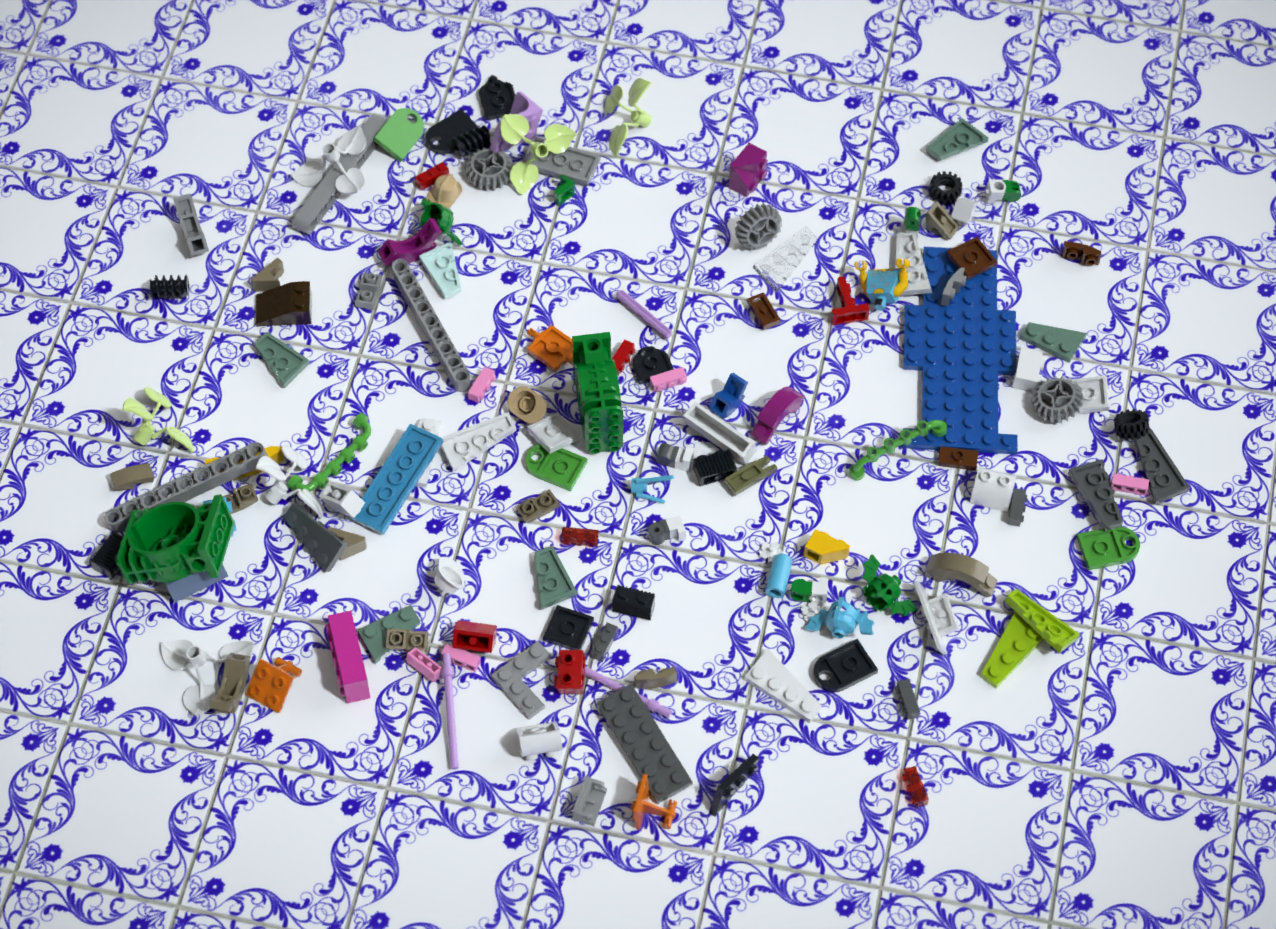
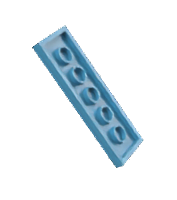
(397, 478)

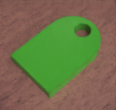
(399, 134)
(558, 468)
(1108, 548)

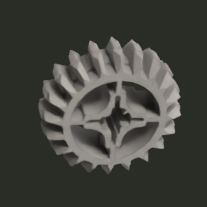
(492, 168)
(758, 226)
(1062, 404)

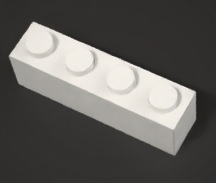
(720, 433)

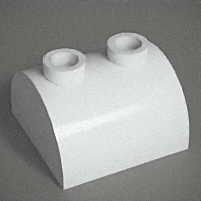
(993, 489)
(539, 740)

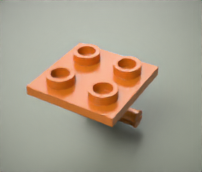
(272, 683)
(642, 806)

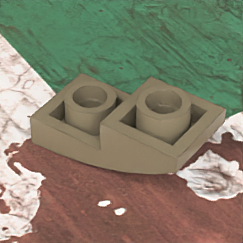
(127, 477)
(242, 497)
(538, 507)
(407, 640)
(648, 679)

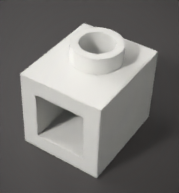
(964, 210)

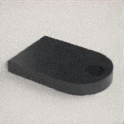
(446, 129)
(844, 666)

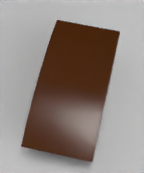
(1086, 254)

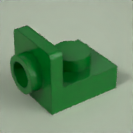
(564, 191)

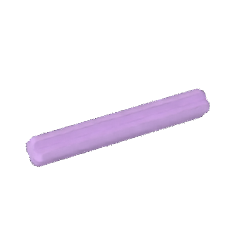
(644, 314)

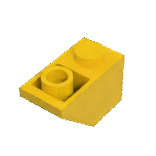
(825, 549)

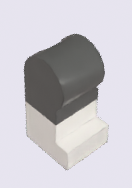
(675, 456)
(667, 529)

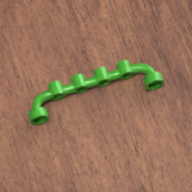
(938, 427)
(333, 466)

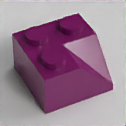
(748, 170)

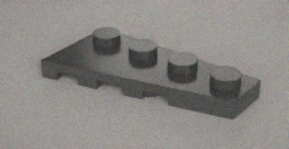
(1159, 469)
(1095, 489)
(319, 541)

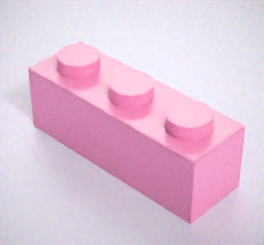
(668, 379)
(481, 385)
(1129, 484)
(462, 658)
(424, 664)

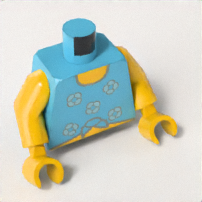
(883, 285)

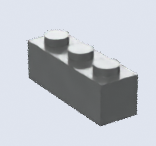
(1017, 507)
(604, 642)
(907, 699)

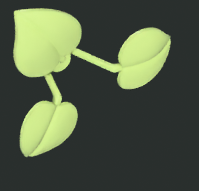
(637, 116)
(513, 129)
(146, 429)

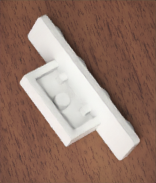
(939, 616)

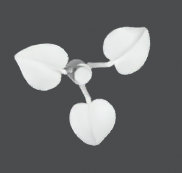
(351, 181)
(279, 489)
(180, 652)

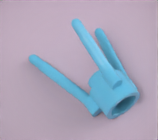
(639, 485)

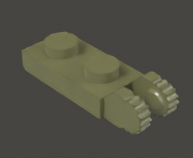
(749, 475)

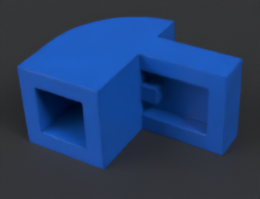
(729, 398)

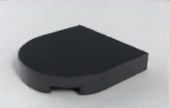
(650, 362)

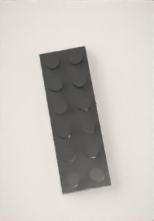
(644, 743)

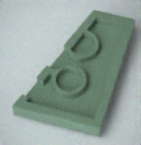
(955, 140)
(1053, 340)
(281, 358)
(552, 578)
(375, 634)

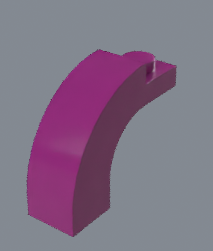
(412, 247)
(775, 410)

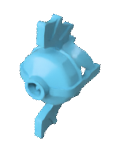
(841, 622)

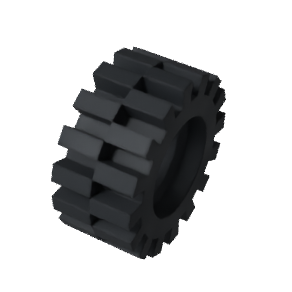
(948, 180)
(1131, 424)

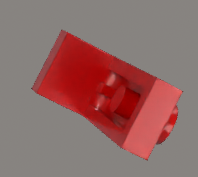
(849, 311)

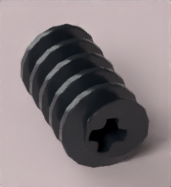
(471, 140)
(169, 287)

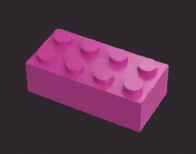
(347, 657)

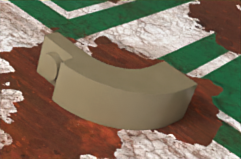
(962, 568)
(232, 684)

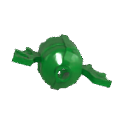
(442, 216)
(884, 590)

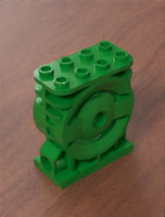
(597, 392)
(175, 541)

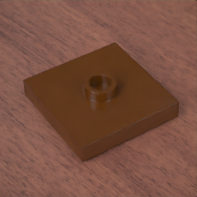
(973, 257)

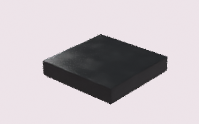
(568, 628)

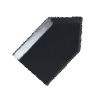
(496, 98)

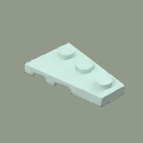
(442, 269)

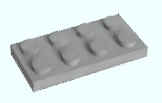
(572, 163)

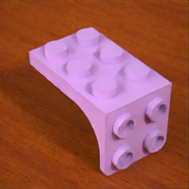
(525, 107)

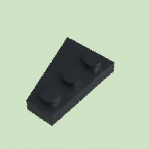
(733, 783)

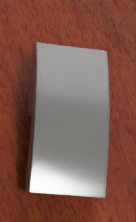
(953, 286)
(368, 290)

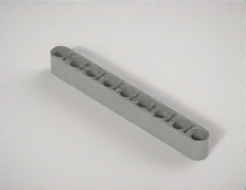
(326, 192)
(431, 325)
(193, 480)

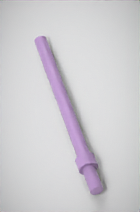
(447, 675)
(652, 705)

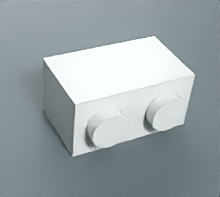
(1028, 368)
(342, 499)

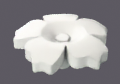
(769, 551)
(811, 610)

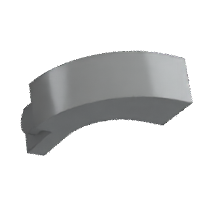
(190, 225)

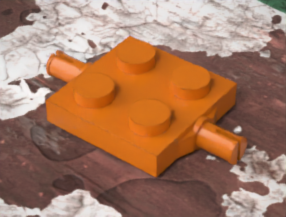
(551, 347)

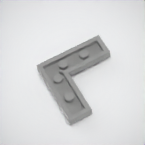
(511, 674)

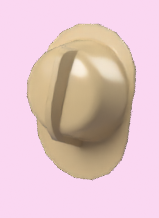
(445, 190)
(527, 404)

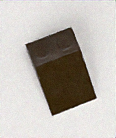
(285, 305)

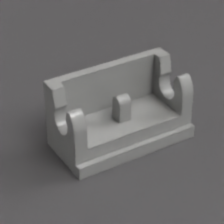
(589, 801)

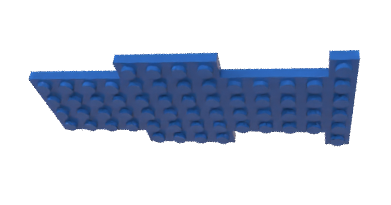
(960, 358)

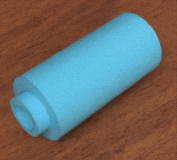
(778, 576)

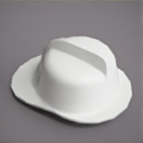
(449, 576)

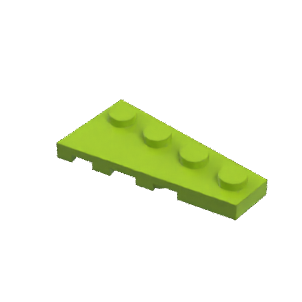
(1042, 621)
(1012, 649)

